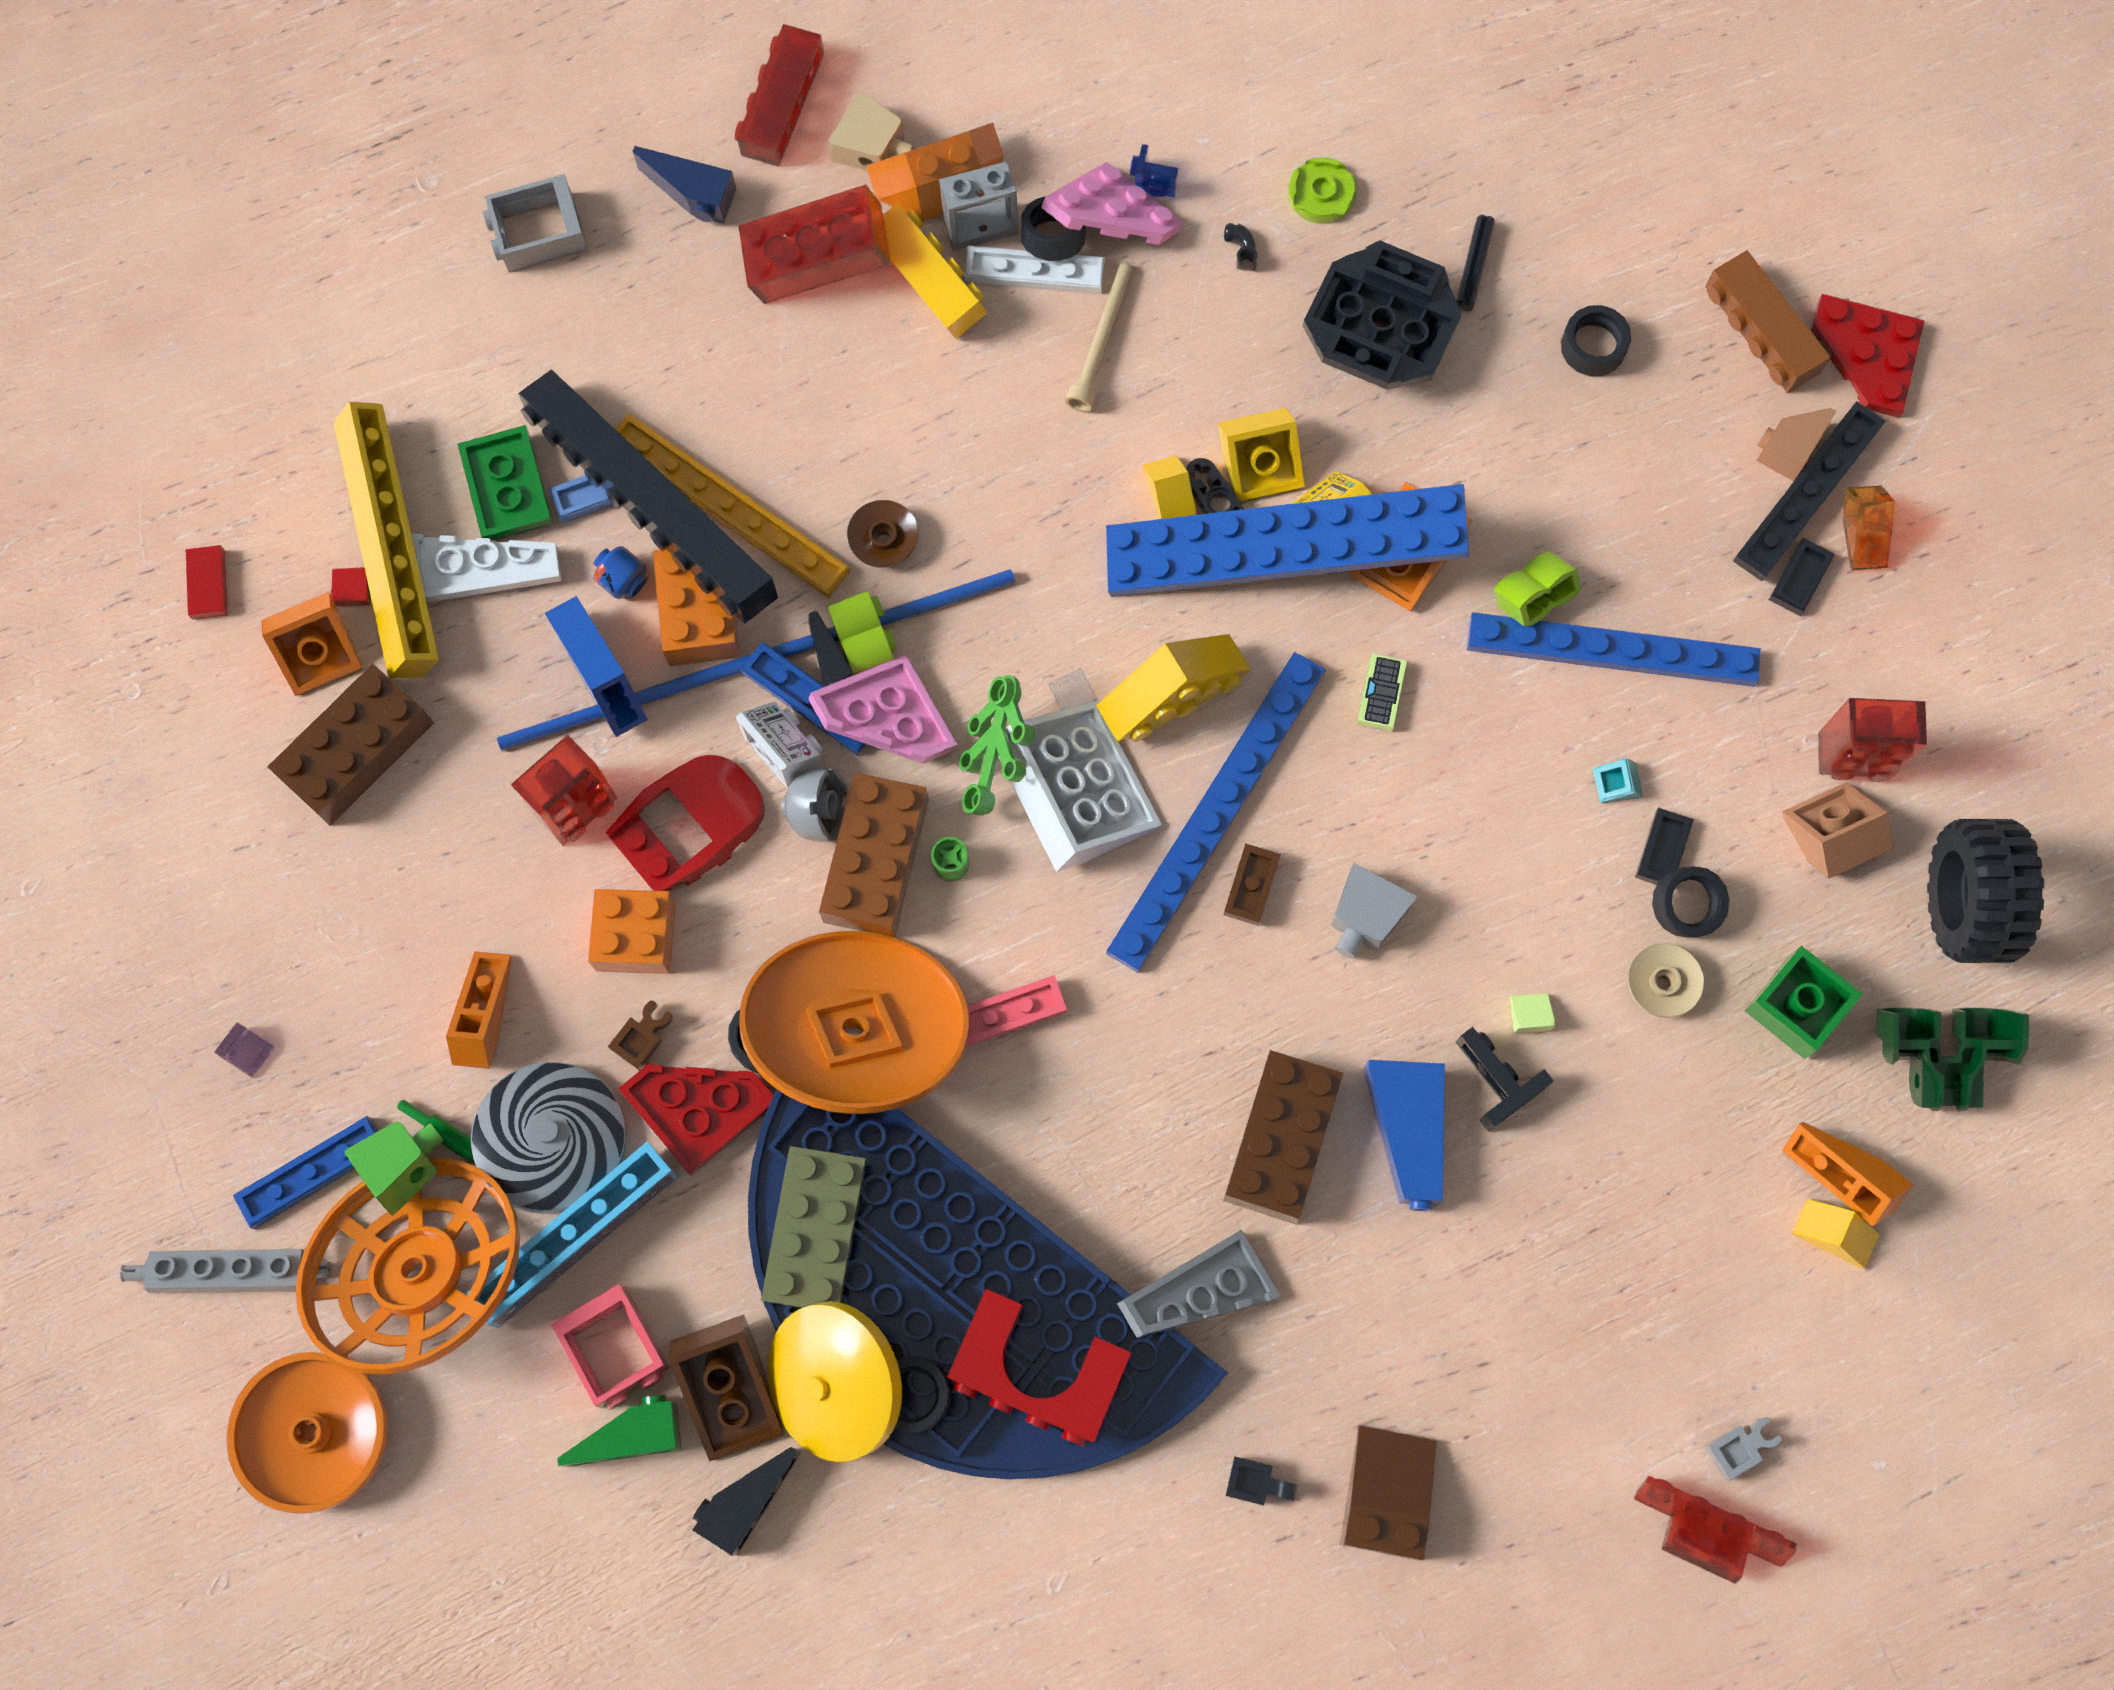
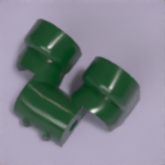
(1951, 1079)

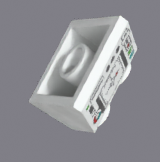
(779, 741)

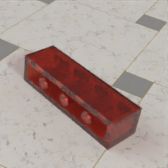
(779, 95)

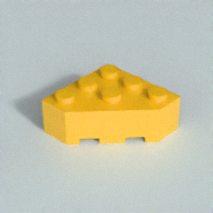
(1172, 685)

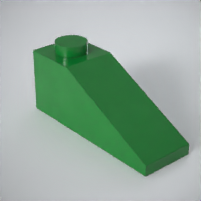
(634, 1433)

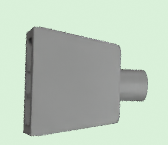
(1368, 911)

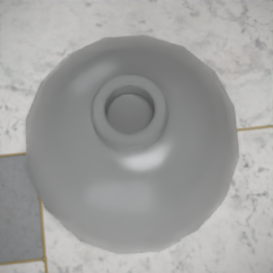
(815, 804)

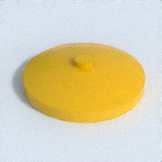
(834, 1381)

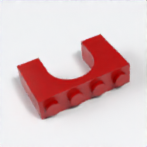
(983, 1369)

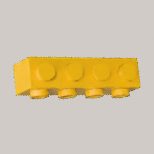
(929, 273)

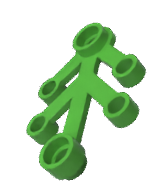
(994, 742)

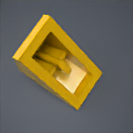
(1170, 487)
(1836, 1232)

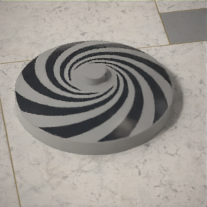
(548, 1135)

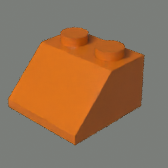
(311, 643)

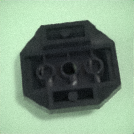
(1388, 288)

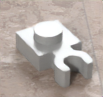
(1738, 1451)

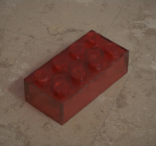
(814, 244)

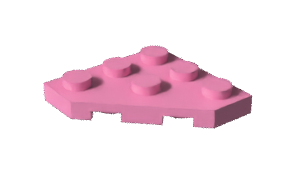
(1114, 205)
(887, 711)

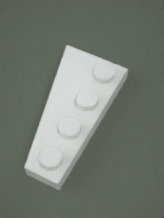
(481, 566)

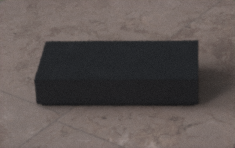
(1801, 577)
(1663, 845)

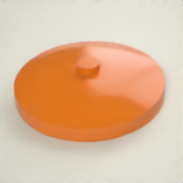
(306, 1433)

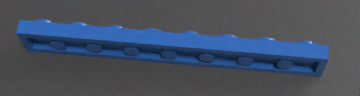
(1614, 649)

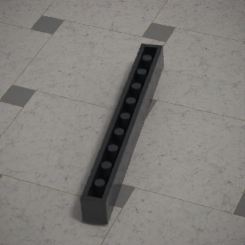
(648, 497)

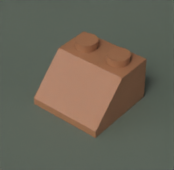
(1839, 829)

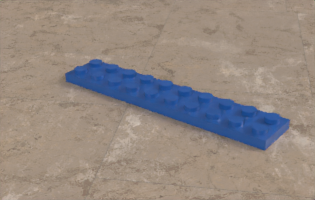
(1288, 540)

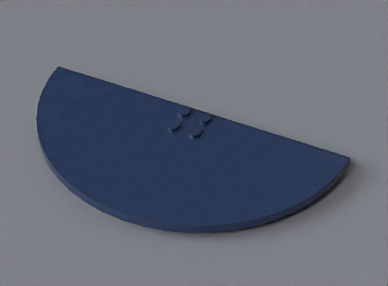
(918, 1266)

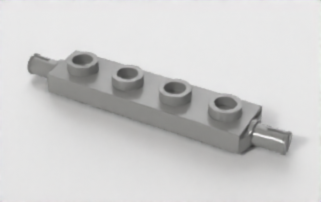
(220, 1271)

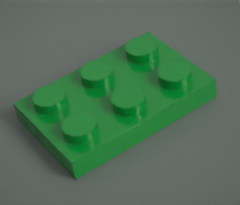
(505, 483)

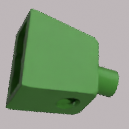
(395, 1163)

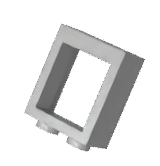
(529, 198)
(997, 216)

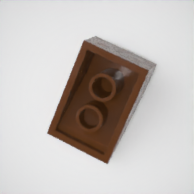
(725, 1387)
(1389, 1493)

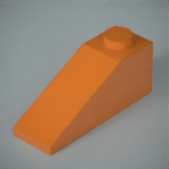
(479, 1011)
(1849, 1172)

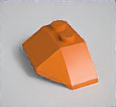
(915, 174)

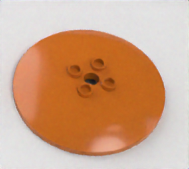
(864, 980)

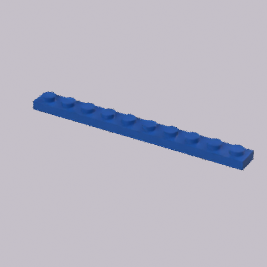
(1215, 812)

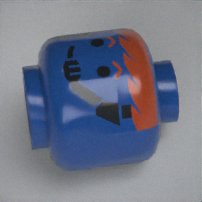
(620, 572)

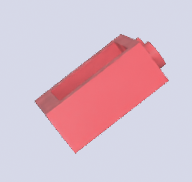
(591, 1313)

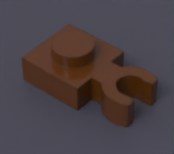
(637, 1040)

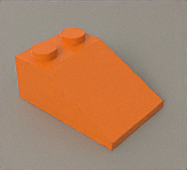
(1402, 582)

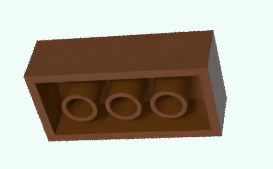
(351, 744)
(1283, 1137)

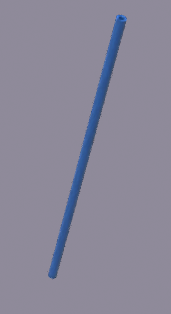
(733, 667)

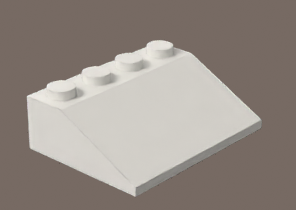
(1080, 787)

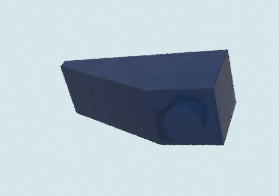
(695, 186)

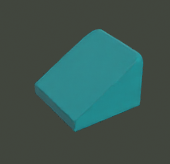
(1618, 781)

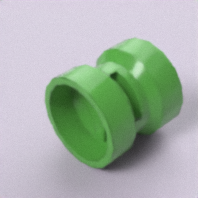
(946, 853)

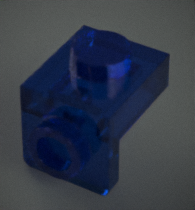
(1153, 178)

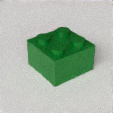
(1803, 1002)

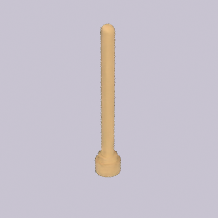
(1081, 394)

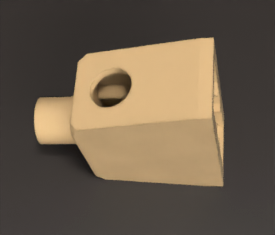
(867, 134)

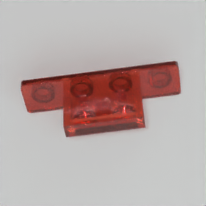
(1709, 1534)

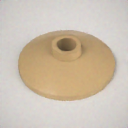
(1680, 971)

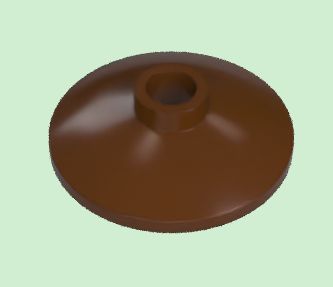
(878, 519)

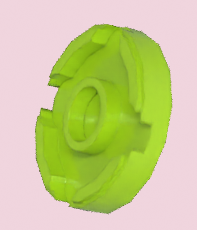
(1322, 190)

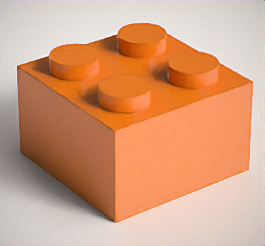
(632, 931)

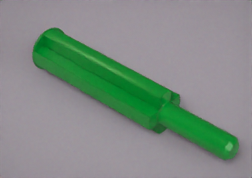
(454, 1137)

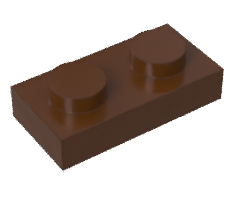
(1252, 884)

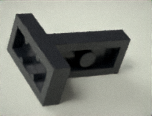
(1500, 1078)

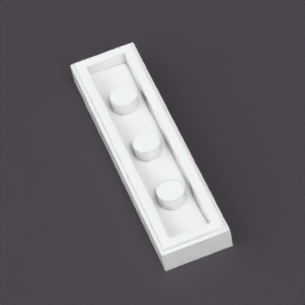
(1022, 269)

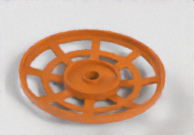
(396, 1259)

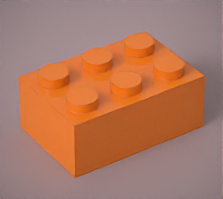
(689, 619)

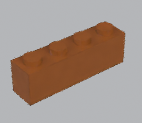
(1767, 322)

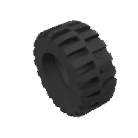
(1985, 890)

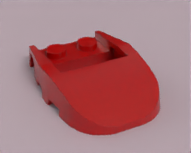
(718, 799)

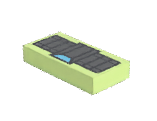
(1381, 692)

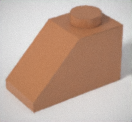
(1793, 441)

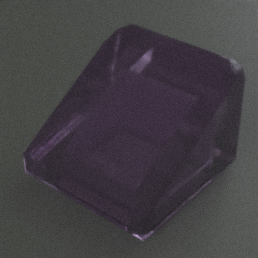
(244, 1049)

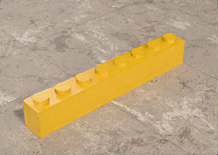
(385, 541)

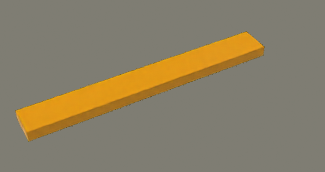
(737, 510)

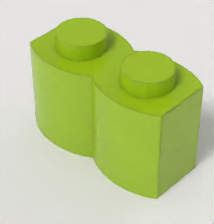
(1537, 588)
(861, 631)

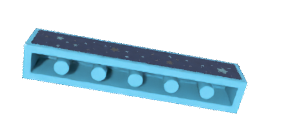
(579, 1230)

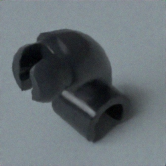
(1242, 236)

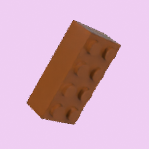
(874, 855)

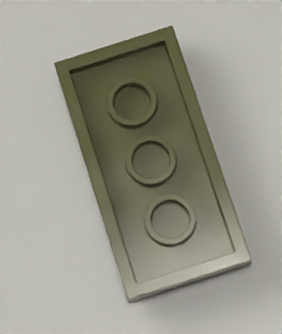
(813, 1228)

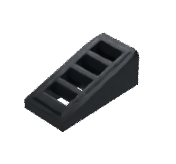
(829, 656)

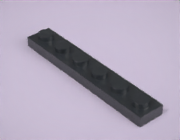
(1809, 491)

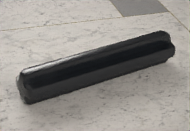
(1475, 262)

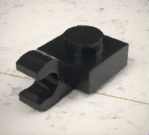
(1252, 1482)

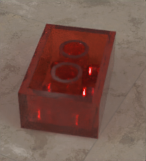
(1871, 738)
(565, 791)

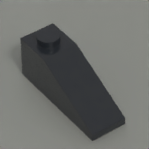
(739, 1507)

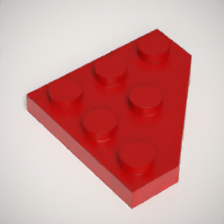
(1870, 350)
(696, 1108)

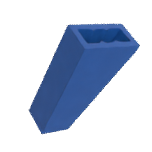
(596, 666)
(1411, 1124)

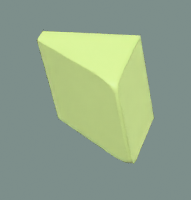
(1532, 1013)

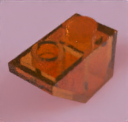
(1868, 526)

